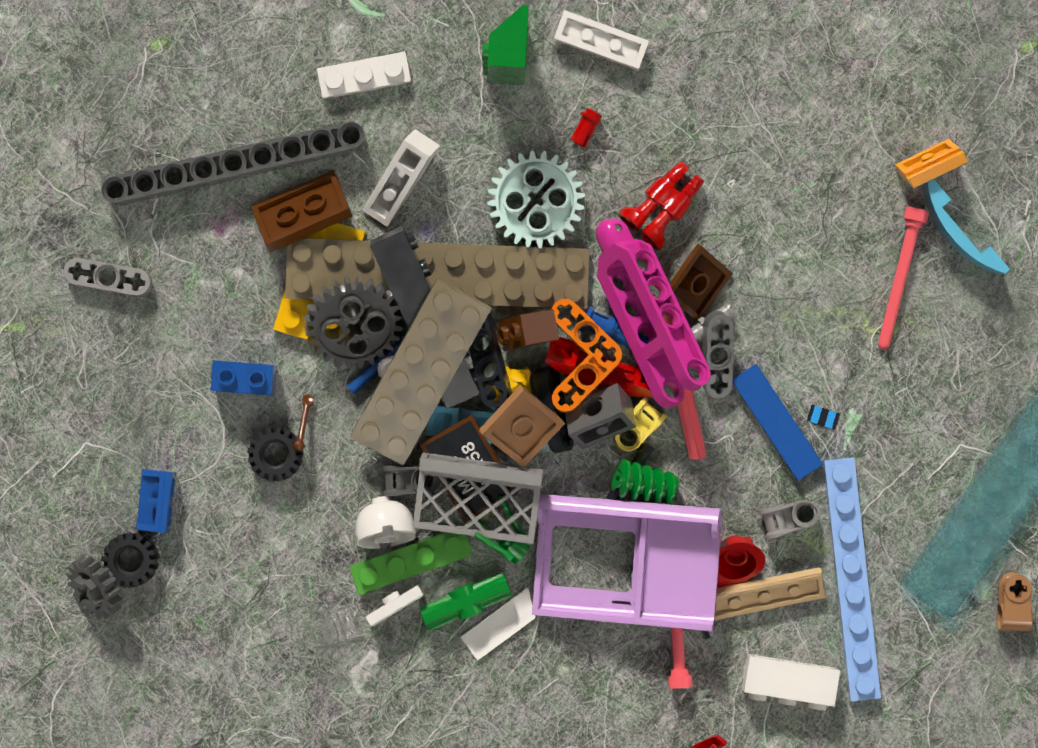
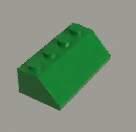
(507, 50)

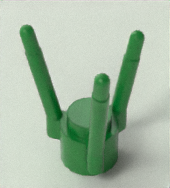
(510, 550)

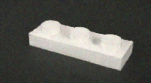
(601, 40)
(364, 75)

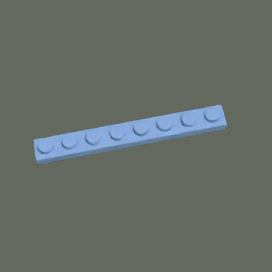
(851, 579)

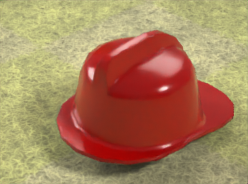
(738, 560)

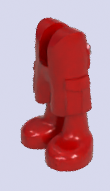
(667, 197)

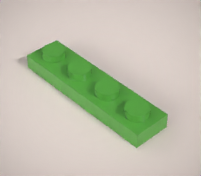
(410, 561)

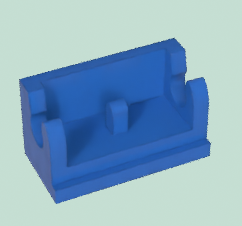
(156, 501)

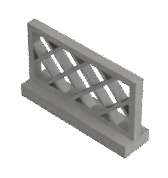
(483, 472)

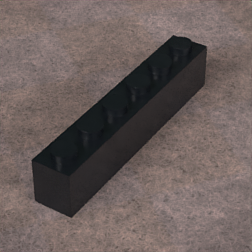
(410, 286)

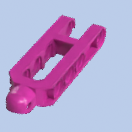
(670, 347)

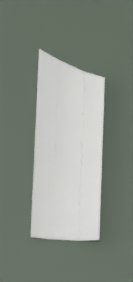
(500, 625)

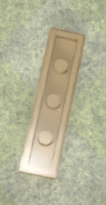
(769, 593)

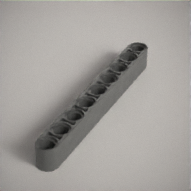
(219, 160)

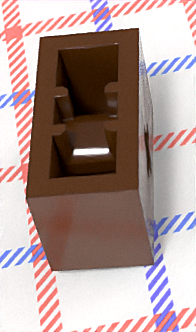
(527, 330)

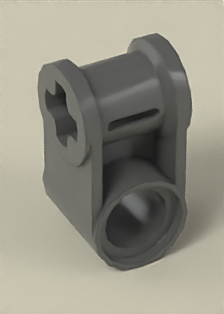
(405, 480)

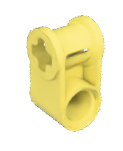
(644, 424)

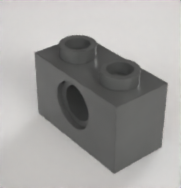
(601, 416)

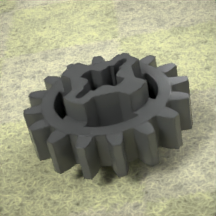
(94, 587)

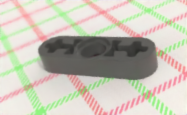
(725, 333)

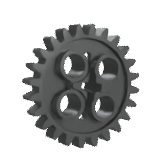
(353, 322)

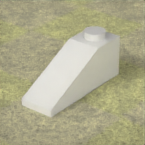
(400, 177)

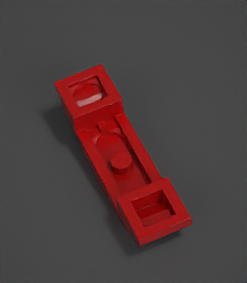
(565, 357)

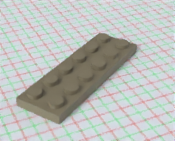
(420, 371)

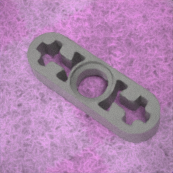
(87, 265)

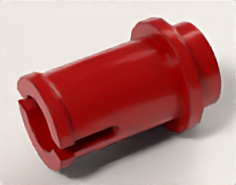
(586, 127)

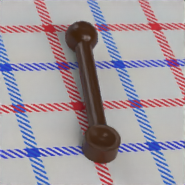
(307, 402)

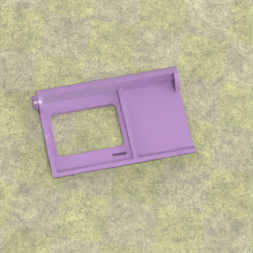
(671, 563)

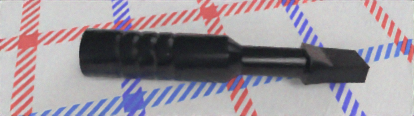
(641, 457)

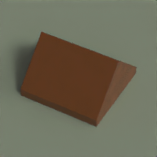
(699, 282)

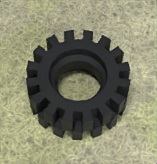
(257, 449)
(143, 546)

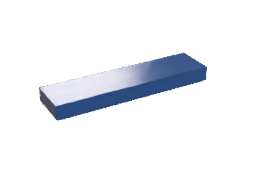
(776, 422)

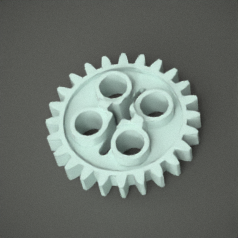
(514, 182)

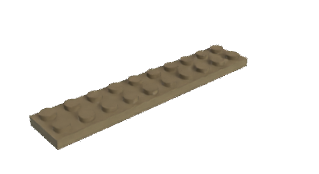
(486, 272)

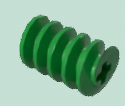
(644, 482)

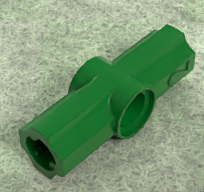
(465, 601)

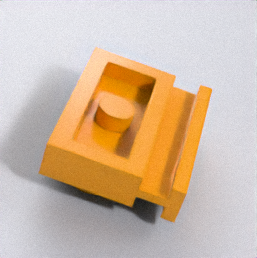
(931, 163)

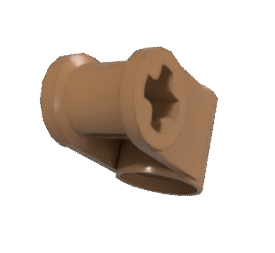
(1014, 608)

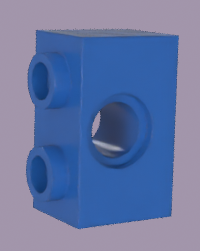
(243, 378)

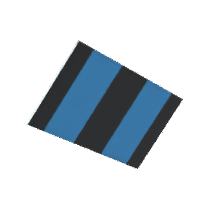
(823, 417)

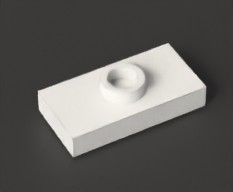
(394, 603)

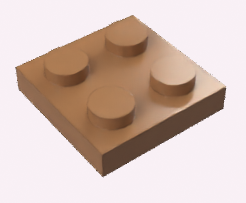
(521, 426)

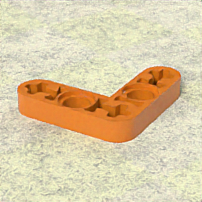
(592, 361)

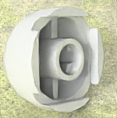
(384, 523)

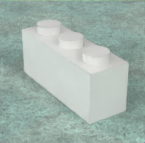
(790, 681)

